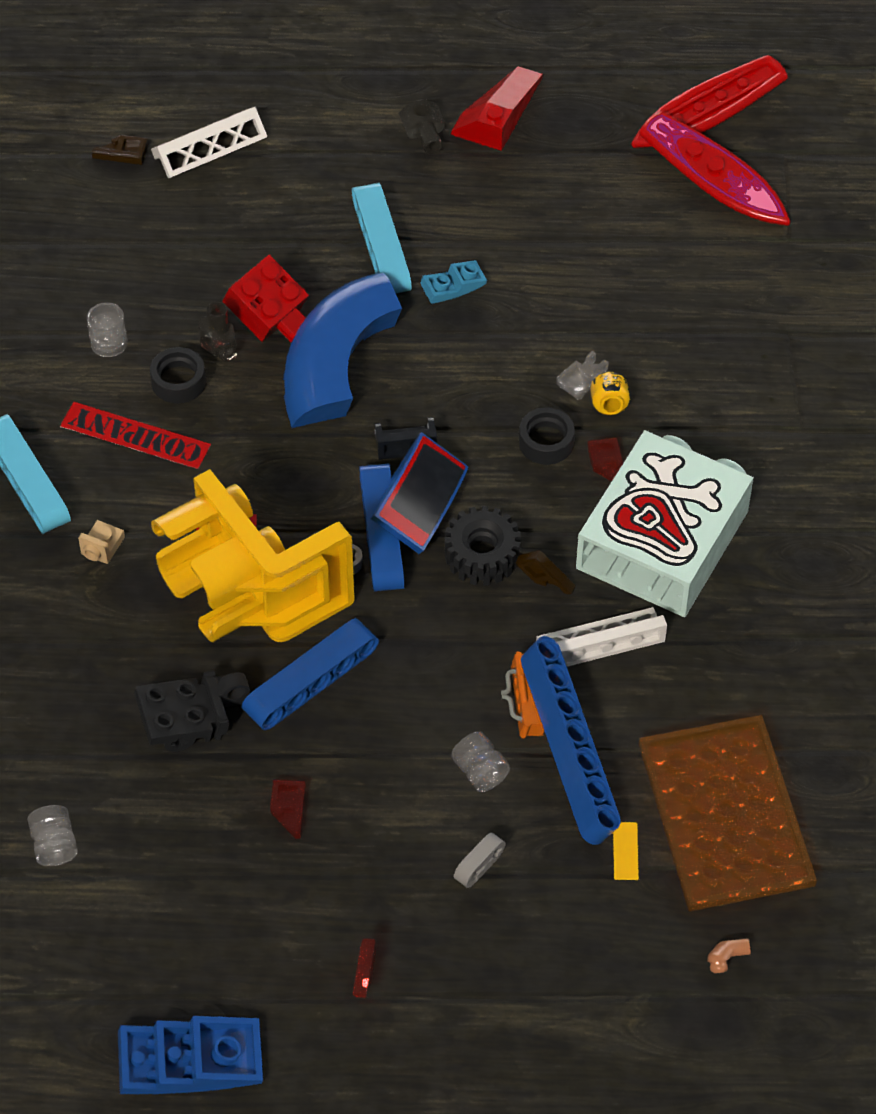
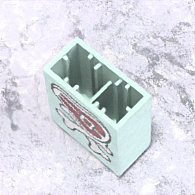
(664, 522)

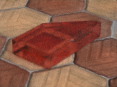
(605, 457)
(288, 804)
(364, 968)

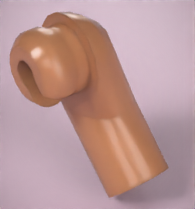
(724, 951)

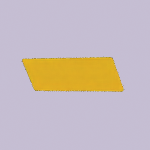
(626, 851)

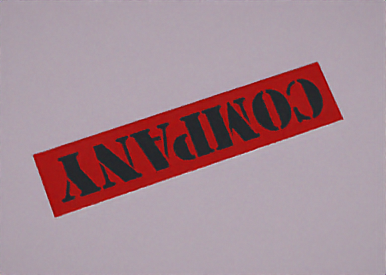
(135, 435)

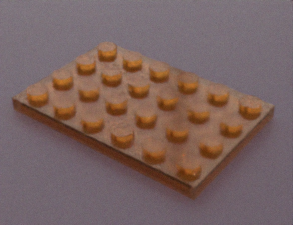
(726, 813)

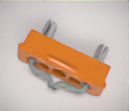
(527, 714)

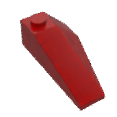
(496, 113)

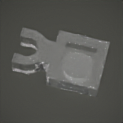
(579, 377)

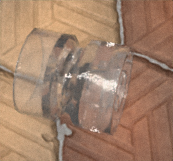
(107, 329)
(477, 757)
(52, 834)

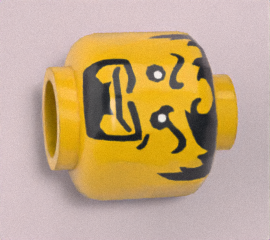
(610, 393)

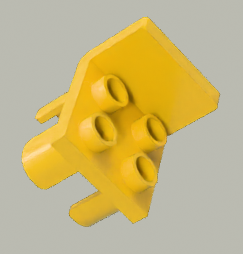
(248, 570)

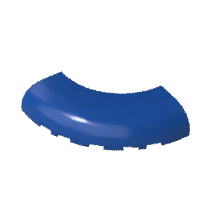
(321, 348)

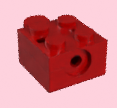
(267, 300)

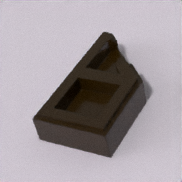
(123, 149)
(544, 571)

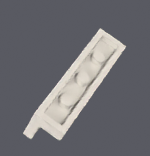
(201, 134)
(629, 633)

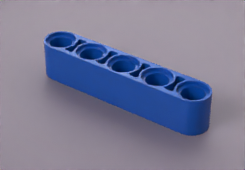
(382, 545)
(310, 674)

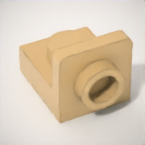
(101, 542)

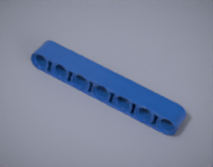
(570, 741)

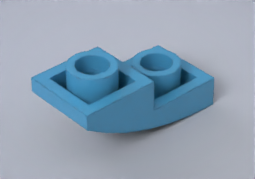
(458, 281)

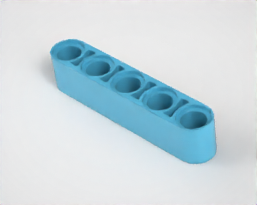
(381, 235)
(30, 479)

